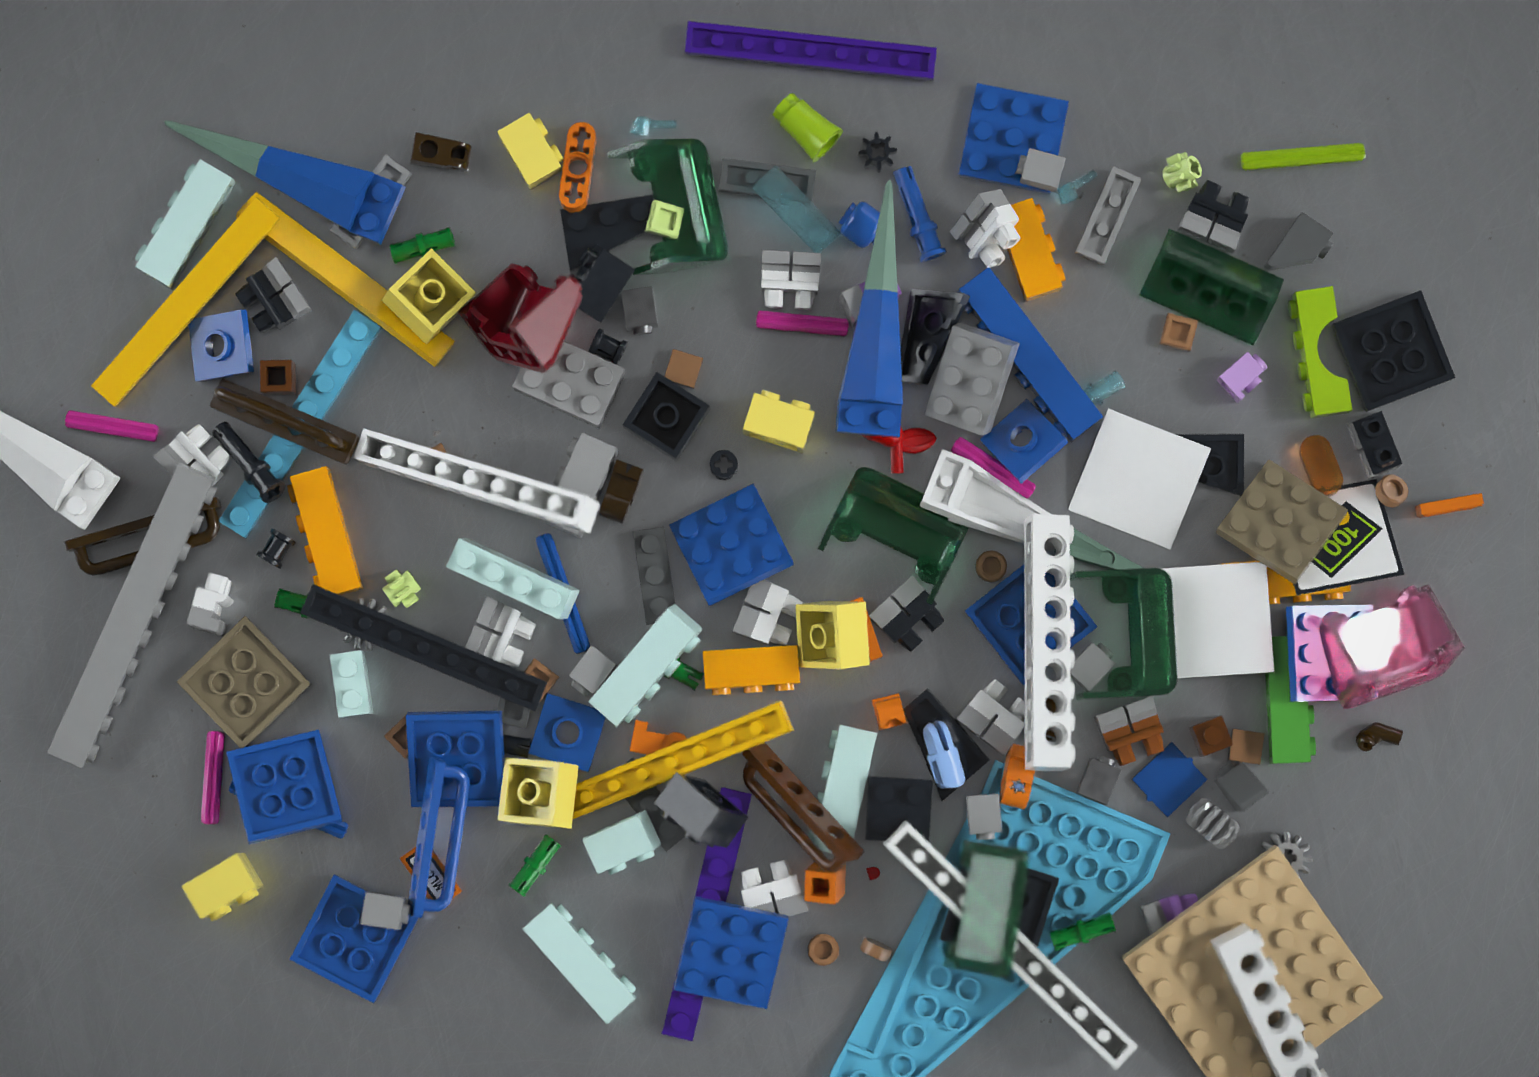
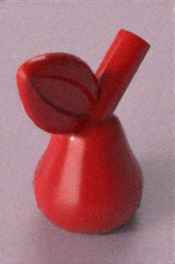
(910, 441)

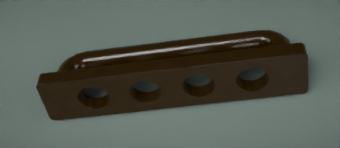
(339, 441)
(79, 544)

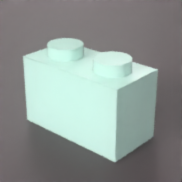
(351, 684)
(621, 842)

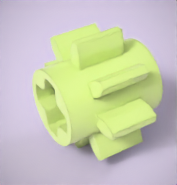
(1182, 172)
(401, 588)

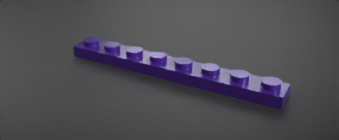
(810, 50)
(714, 885)

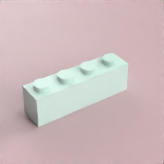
(185, 223)
(513, 578)
(646, 665)
(846, 777)
(580, 963)

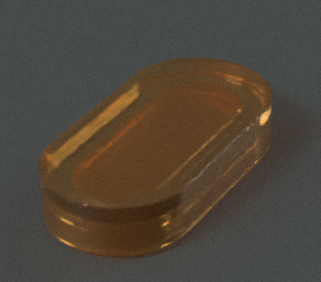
(1321, 465)

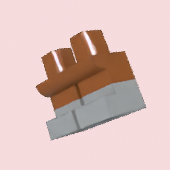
(1144, 726)

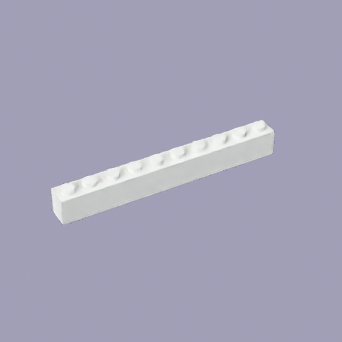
(1027, 960)

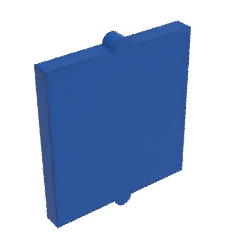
(1169, 779)

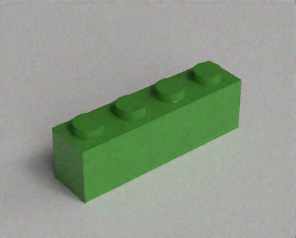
(1286, 720)

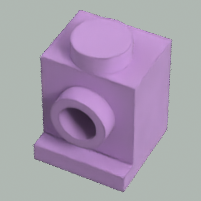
(1242, 375)

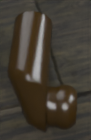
(1376, 733)

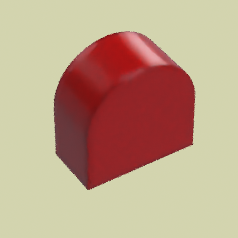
(873, 872)

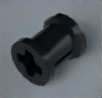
(608, 347)
(716, 458)
(276, 548)

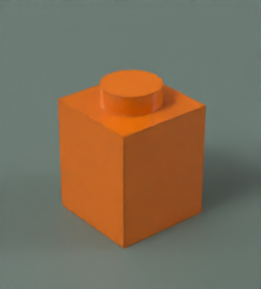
(824, 885)

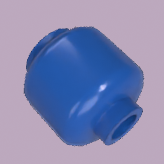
(860, 224)

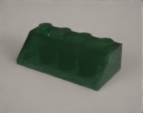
(1211, 287)

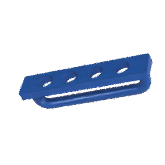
(436, 772)

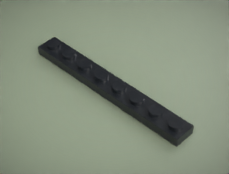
(424, 647)

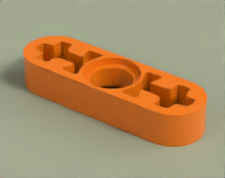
(572, 145)

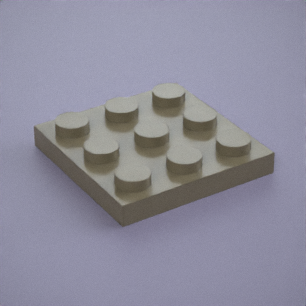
(1281, 521)
(244, 683)

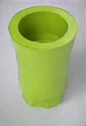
(807, 126)

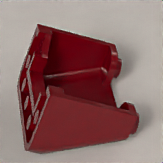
(521, 319)

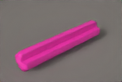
(802, 323)
(111, 426)
(993, 466)
(212, 777)

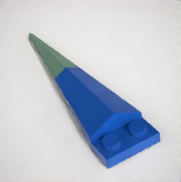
(340, 193)
(872, 379)

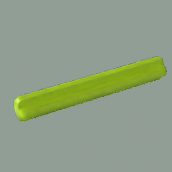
(1302, 156)

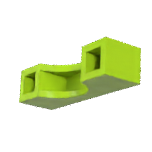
(1325, 391)

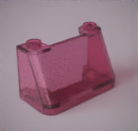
(1389, 647)

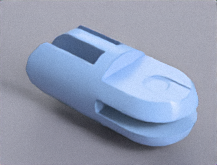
(943, 756)

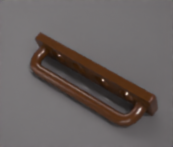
(843, 847)

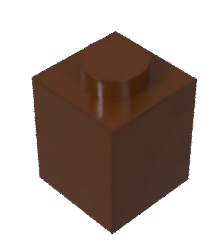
(277, 377)
(1211, 736)

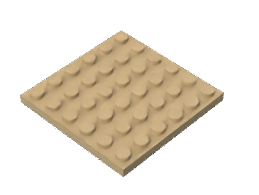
(1311, 959)

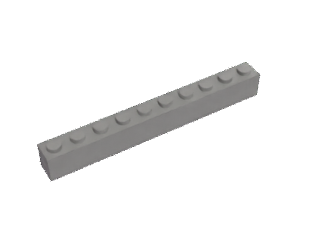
(131, 616)

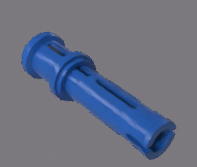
(922, 227)

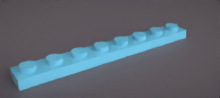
(313, 400)

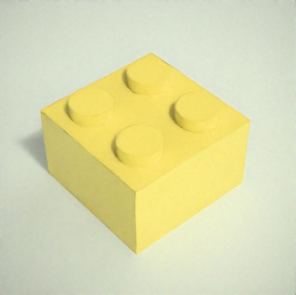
(428, 296)
(778, 421)
(832, 634)
(538, 793)
(222, 886)

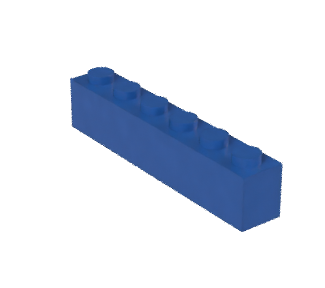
(1035, 360)

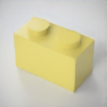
(530, 150)

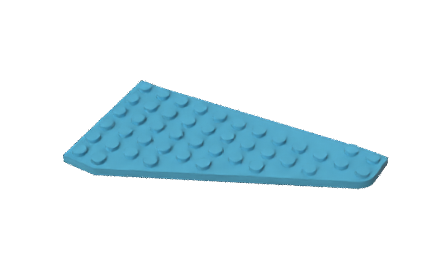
(931, 1010)

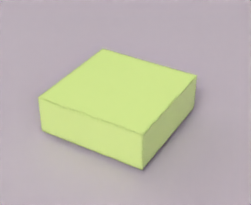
(664, 219)

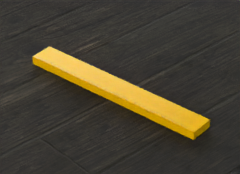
(347, 281)
(185, 302)
(681, 758)

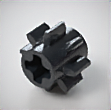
(876, 143)

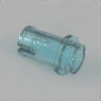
(1104, 388)

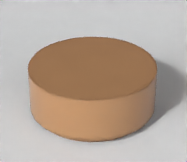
(1391, 490)
(991, 566)
(823, 949)
(876, 949)

